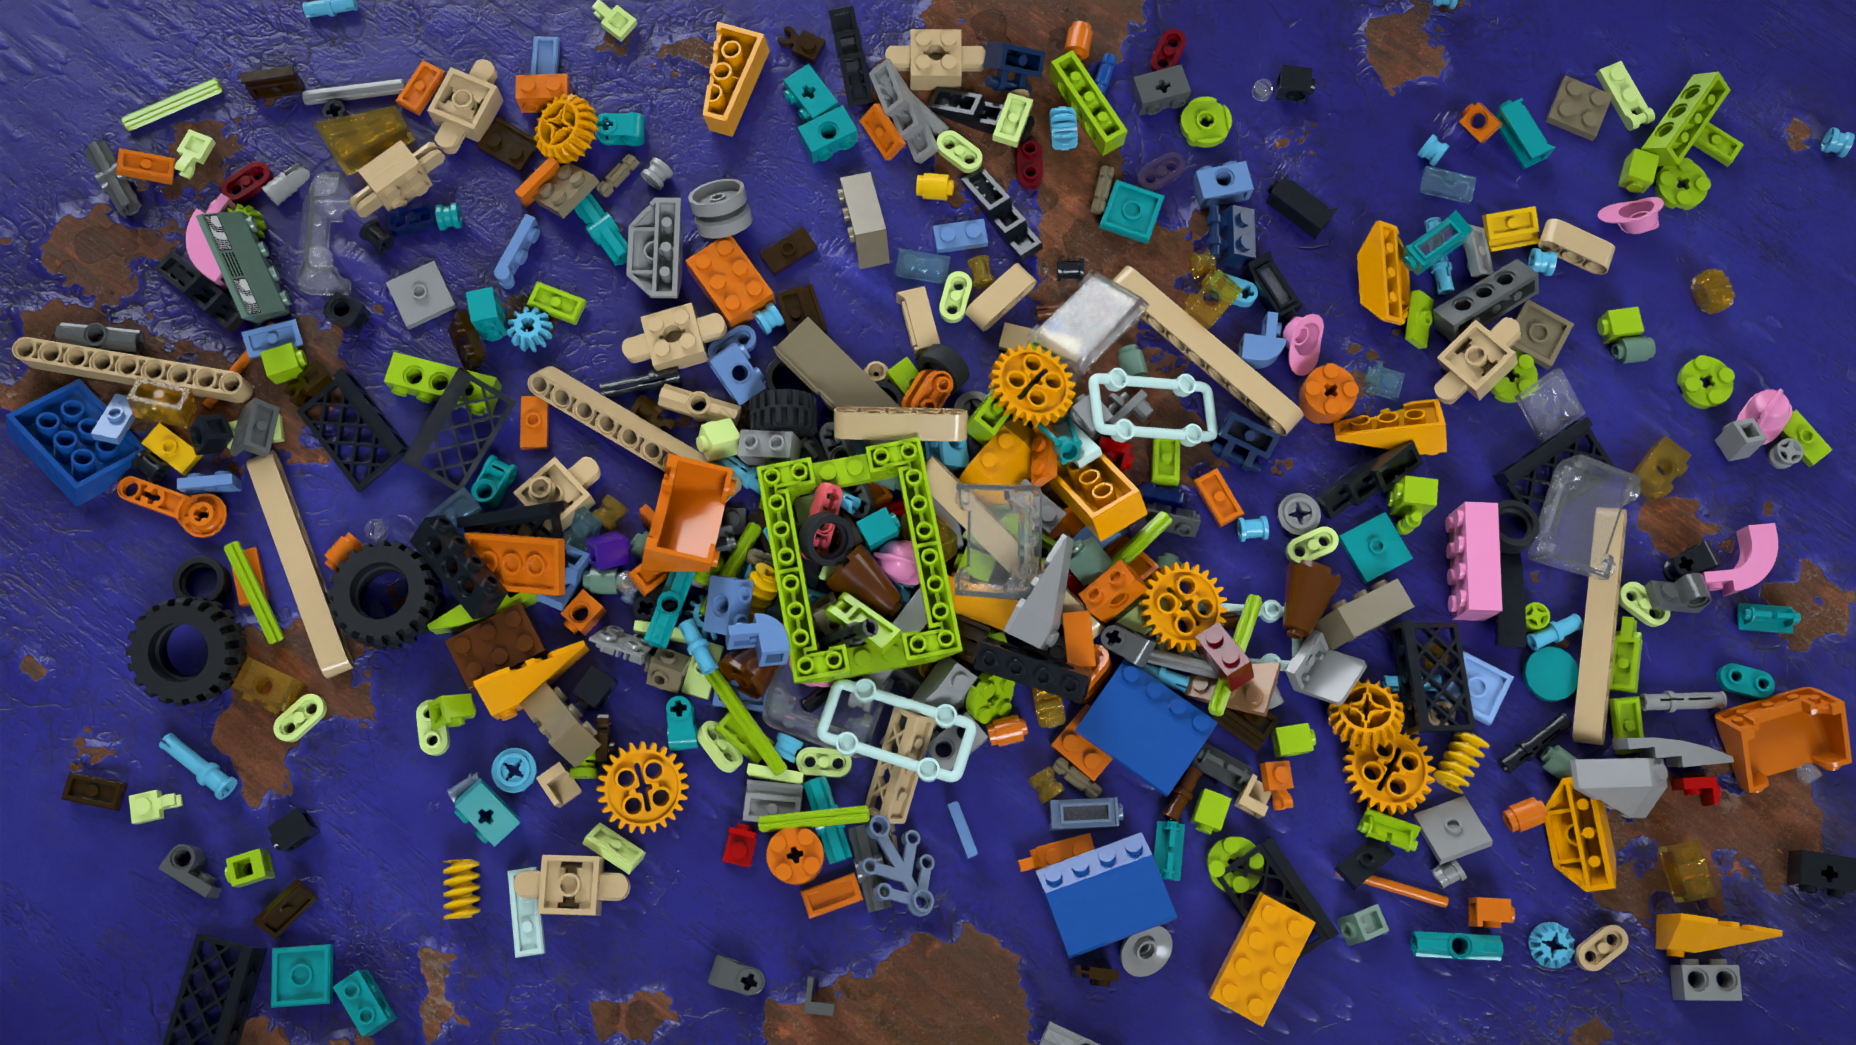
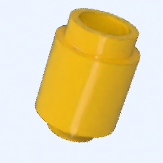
(934, 186)

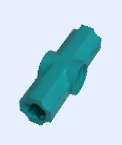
(603, 229)
(664, 622)
(832, 837)
(1440, 946)

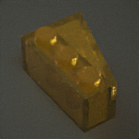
(363, 136)

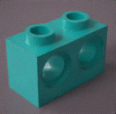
(487, 314)
(364, 1002)

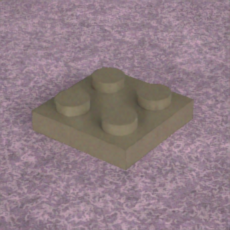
(1579, 108)
(565, 190)
(1541, 333)

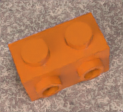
(535, 91)

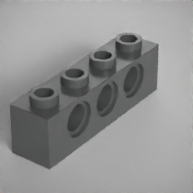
(1487, 299)

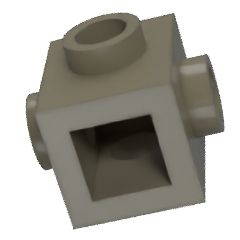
(820, 620)
(667, 670)

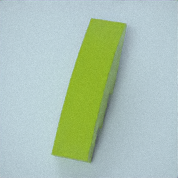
(460, 620)

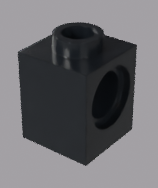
(1294, 83)
(353, 320)
(210, 434)
(594, 689)
(292, 830)

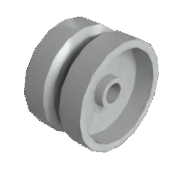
(720, 208)

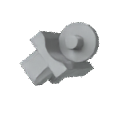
(1136, 406)

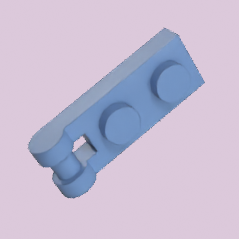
(517, 251)

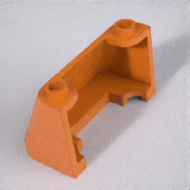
(688, 516)
(1784, 734)

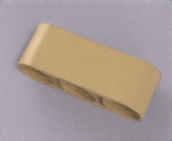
(1577, 246)
(1000, 297)

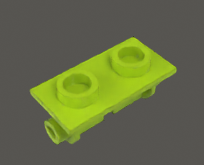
(1389, 829)

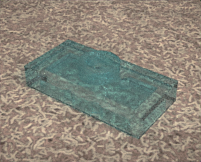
(1447, 184)

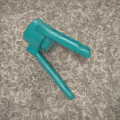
(1064, 446)

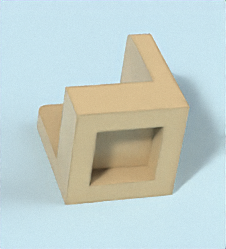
(558, 785)
(1253, 798)

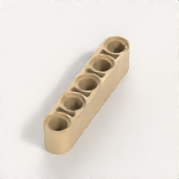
(900, 423)

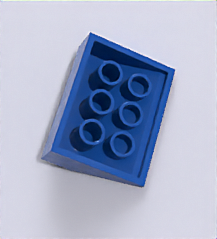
(59, 441)
(1146, 727)
(1105, 895)

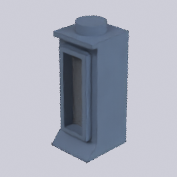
(1085, 813)

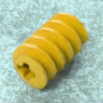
(764, 589)
(1459, 760)
(462, 888)

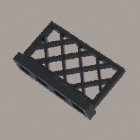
(372, 416)
(439, 416)
(1545, 451)
(516, 517)
(1411, 682)
(1291, 883)
(237, 999)

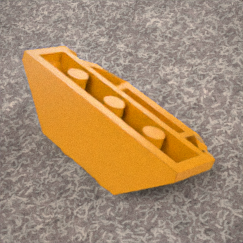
(1383, 276)
(1004, 458)
(1580, 838)

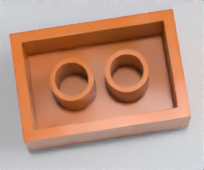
(730, 281)

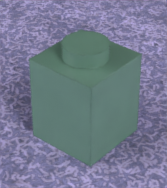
(1088, 560)

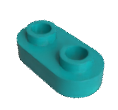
(1746, 682)

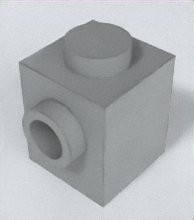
(1740, 439)

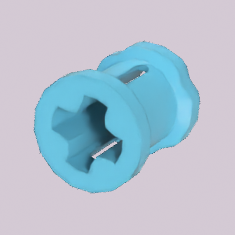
(1252, 528)

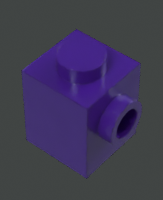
(608, 550)

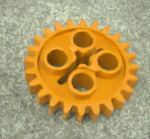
(1014, 368)
(1199, 591)
(1410, 781)
(617, 795)

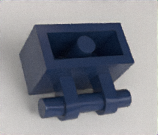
(1012, 59)
(1232, 235)
(1248, 435)

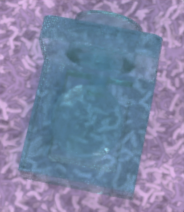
(1384, 381)
(583, 526)

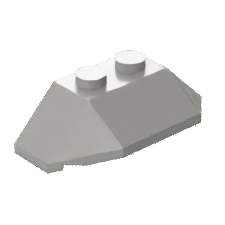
(657, 248)

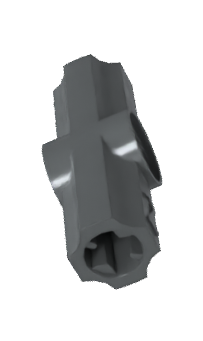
(114, 185)
(114, 339)
(864, 848)

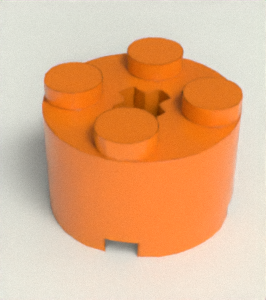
(1337, 384)
(809, 864)

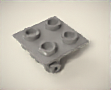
(614, 639)

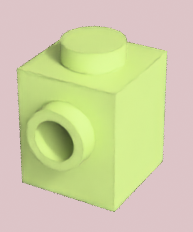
(718, 439)

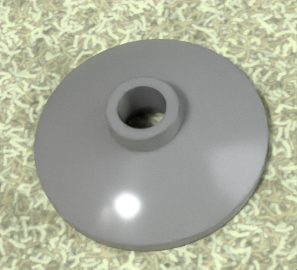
(1146, 951)

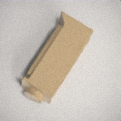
(918, 319)

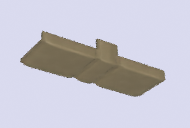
(830, 371)

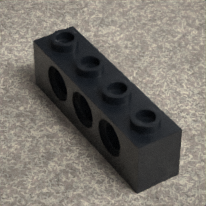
(459, 566)
(1033, 669)

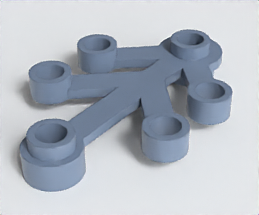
(901, 868)

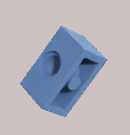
(1209, 192)
(722, 366)
(727, 603)

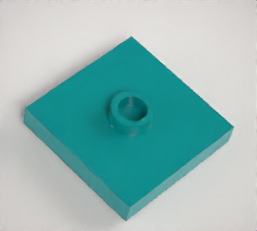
(1131, 211)
(1375, 548)
(302, 975)

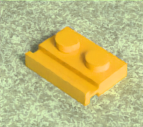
(1511, 229)

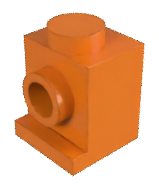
(1490, 911)

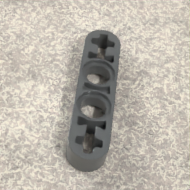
(832, 451)

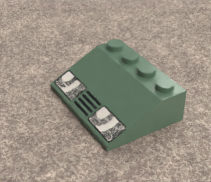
(245, 265)

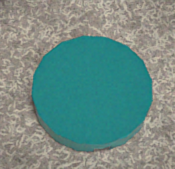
(1550, 674)

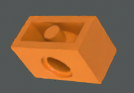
(1113, 591)

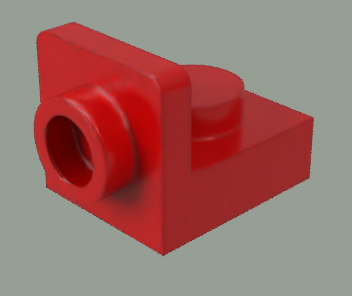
(1116, 450)
(1704, 786)
(740, 845)

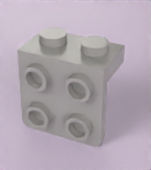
(1323, 671)

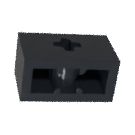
(1806, 870)

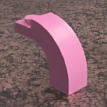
(198, 246)
(1757, 556)

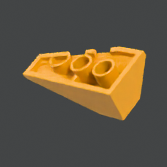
(1416, 422)
(508, 688)
(1694, 934)

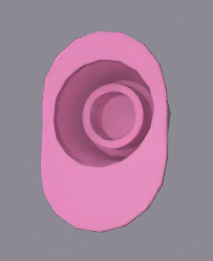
(1633, 216)
(1304, 342)
(1770, 411)
(898, 562)

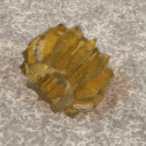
(1712, 291)
(1048, 709)

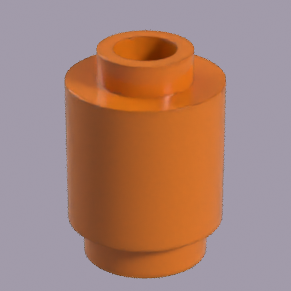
(1079, 39)
(340, 550)
(1006, 730)
(1524, 815)

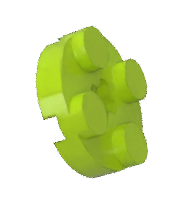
(1211, 110)
(1694, 179)
(1716, 372)
(1525, 374)
(990, 698)
(1231, 849)

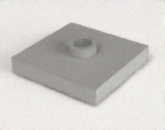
(421, 295)
(1452, 830)

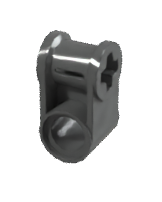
(1132, 646)
(731, 975)

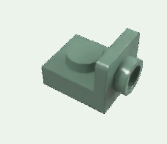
(1362, 925)

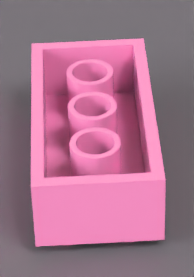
(1474, 561)

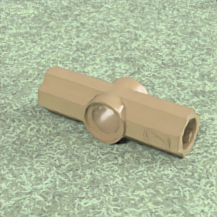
(683, 401)

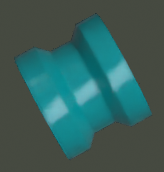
(448, 216)

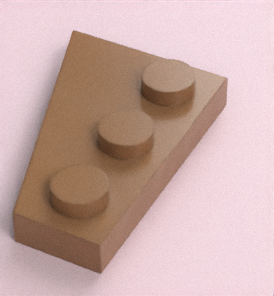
(1250, 697)

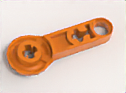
(179, 506)

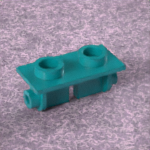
(1767, 618)
(1169, 849)

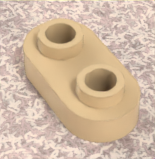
(1601, 951)

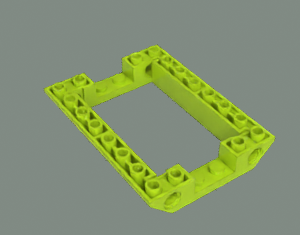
(802, 477)

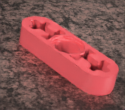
(833, 505)

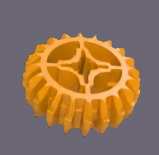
(566, 128)
(1381, 709)

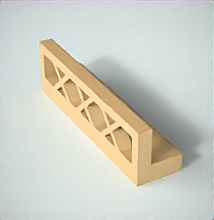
(911, 743)

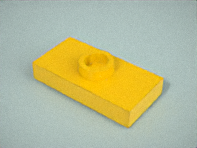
(171, 449)

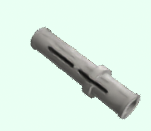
(1673, 701)

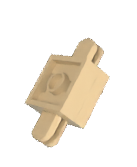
(936, 70)
(454, 104)
(396, 178)
(681, 347)
(1476, 349)
(570, 487)
(571, 885)

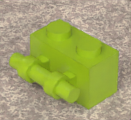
(1412, 500)

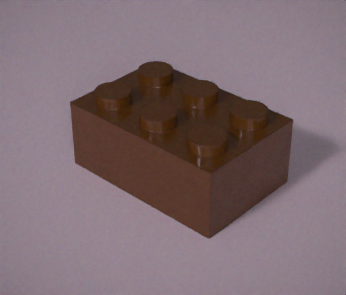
(496, 644)

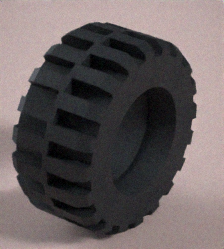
(356, 576)
(151, 658)

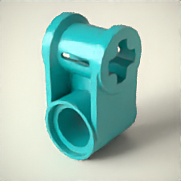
(622, 129)
(495, 477)
(681, 729)

